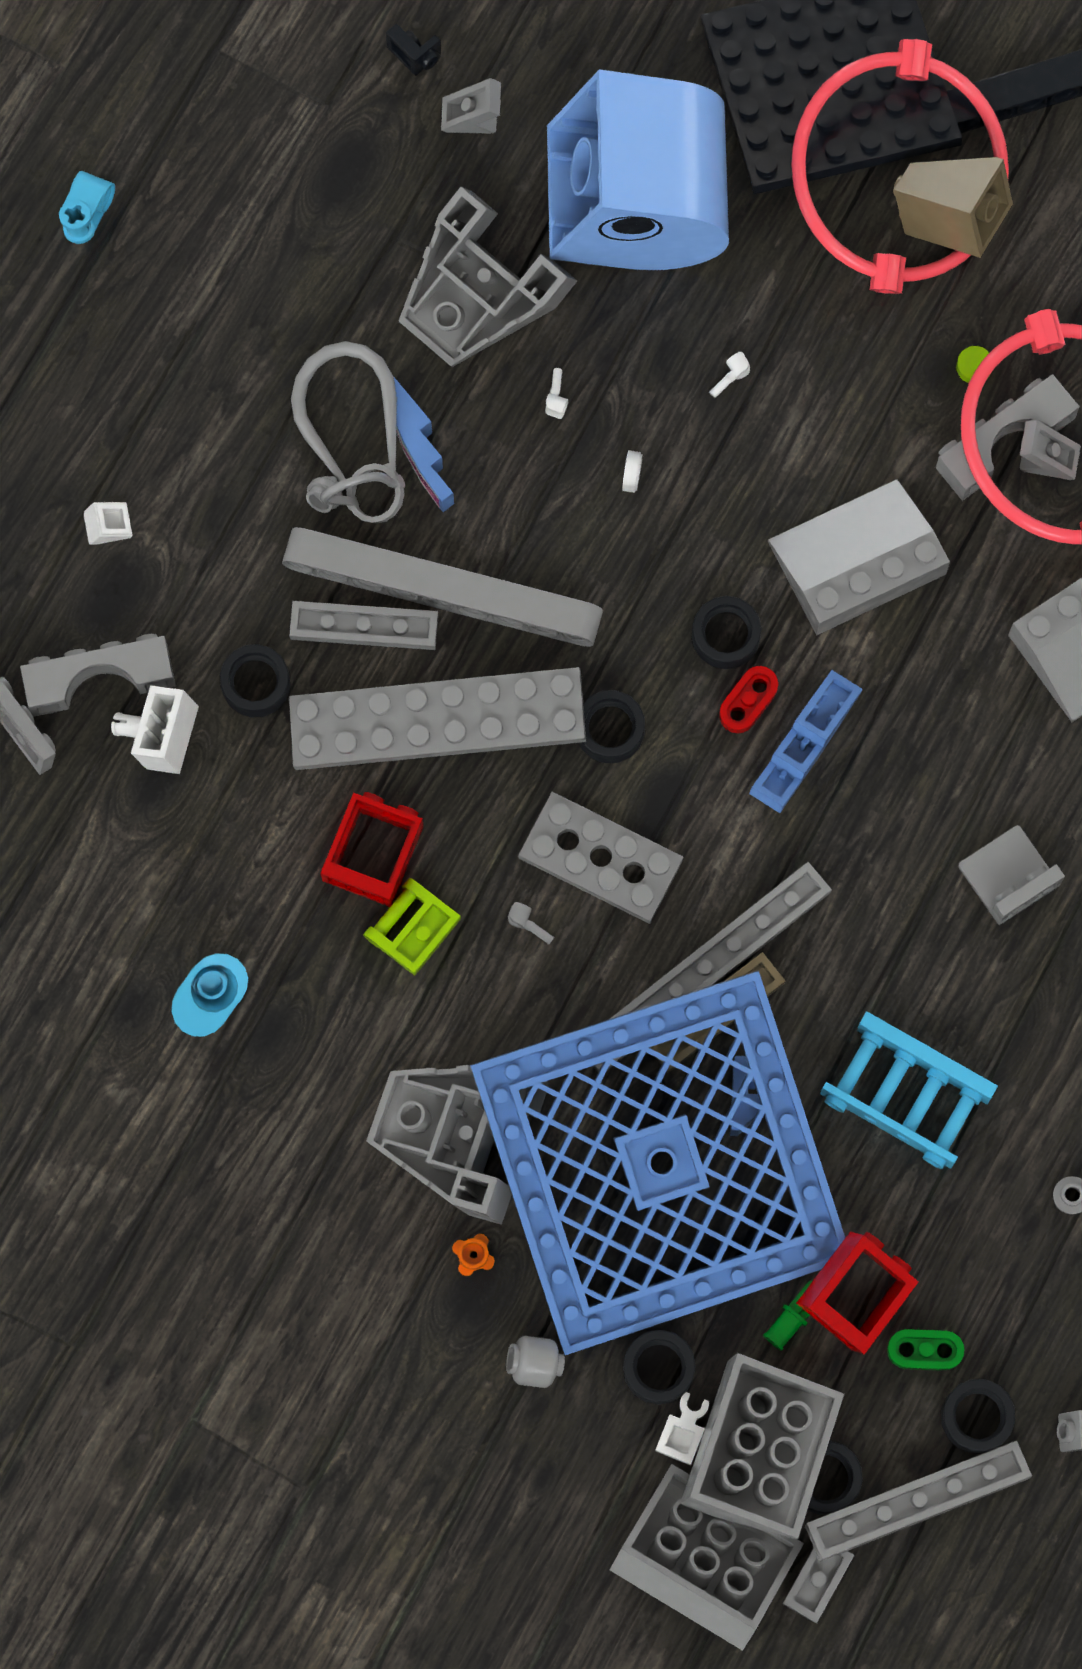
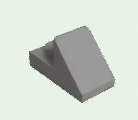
(472, 108)
(1048, 452)

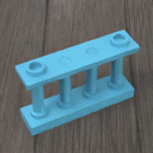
(907, 1054)

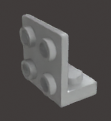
(1009, 874)

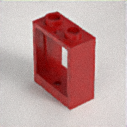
(360, 883)
(832, 1273)

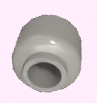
(534, 1361)

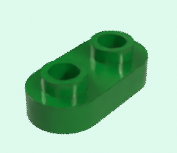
(925, 1349)

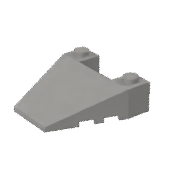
(467, 295)
(441, 1135)

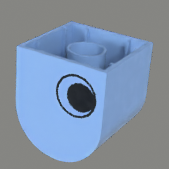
(638, 174)

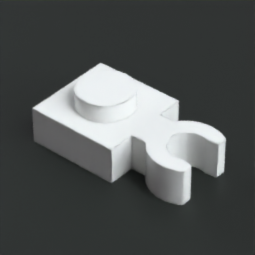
(681, 1434)

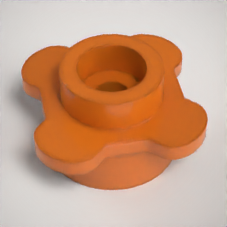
(464, 1248)

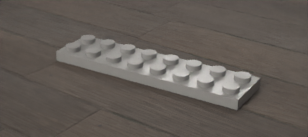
(437, 718)

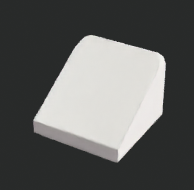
(107, 522)

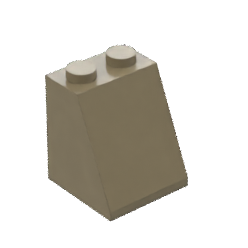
(954, 202)

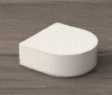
(632, 471)

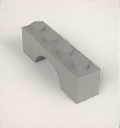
(1042, 401)
(52, 682)

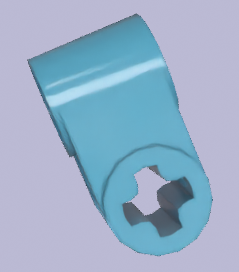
(87, 202)

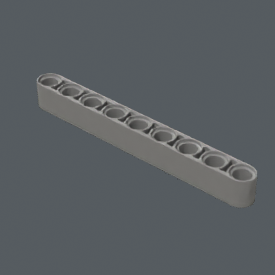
(442, 587)

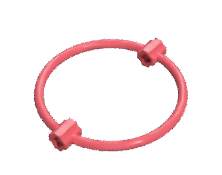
(912, 64)
(1045, 336)

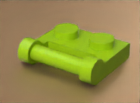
(421, 934)

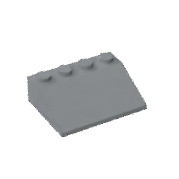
(859, 556)
(1053, 646)
(762, 1447)
(704, 1564)

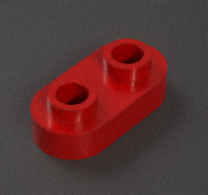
(748, 701)

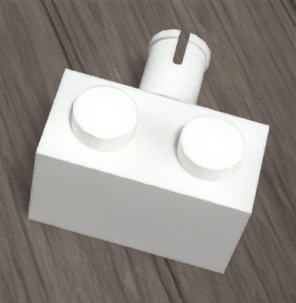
(161, 730)

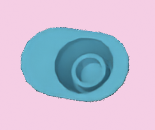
(209, 994)

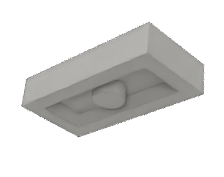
(816, 1584)

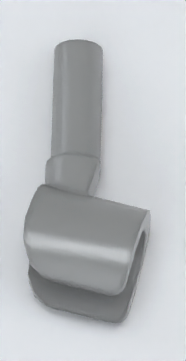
(519, 918)

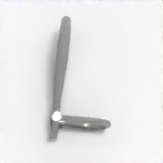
(309, 433)

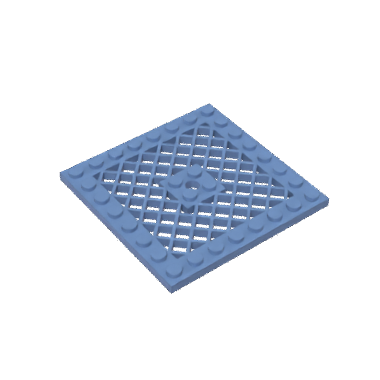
(613, 1317)

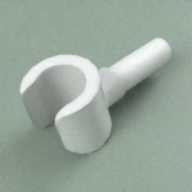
(739, 369)
(555, 404)

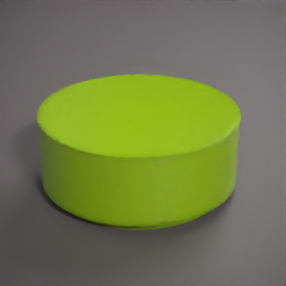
(969, 361)

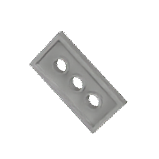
(595, 833)

